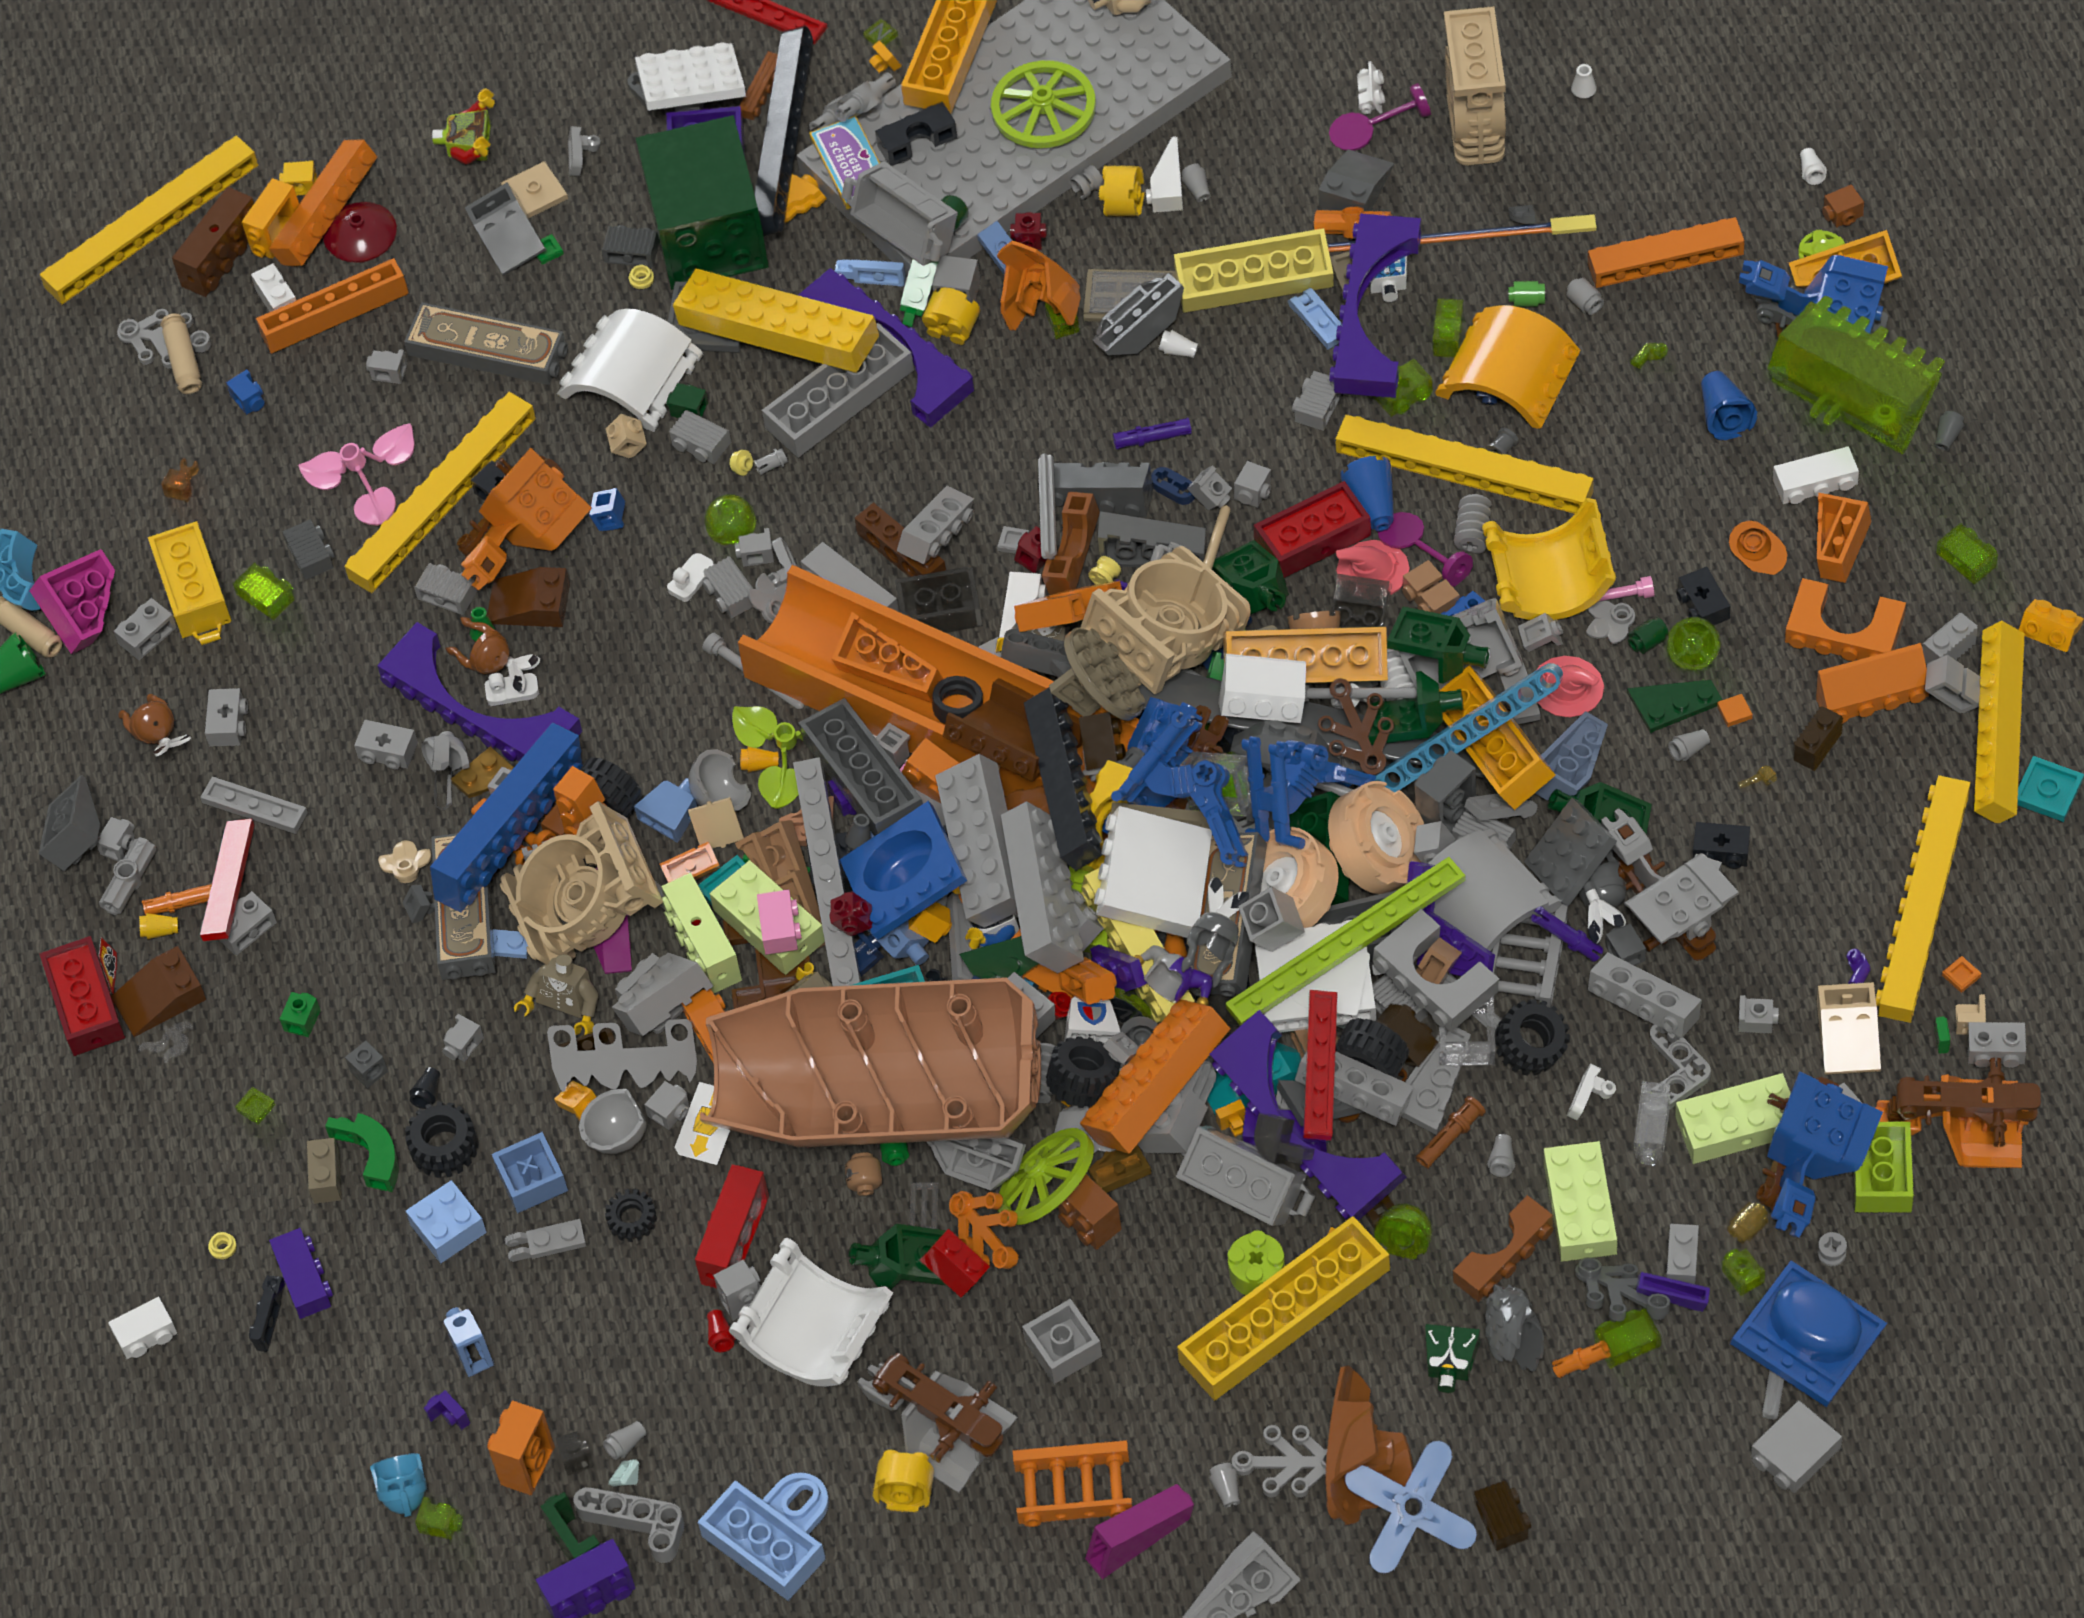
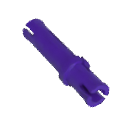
(1152, 433)
(1575, 939)

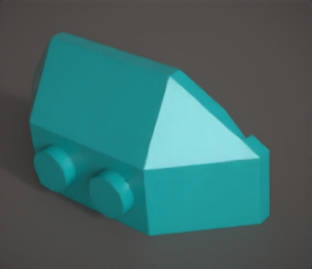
(1285, 1067)

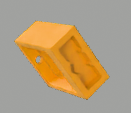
(269, 216)

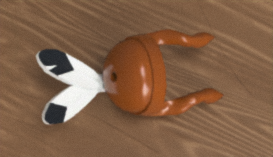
(492, 654)
(143, 729)

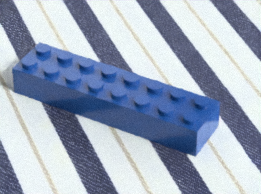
(504, 819)

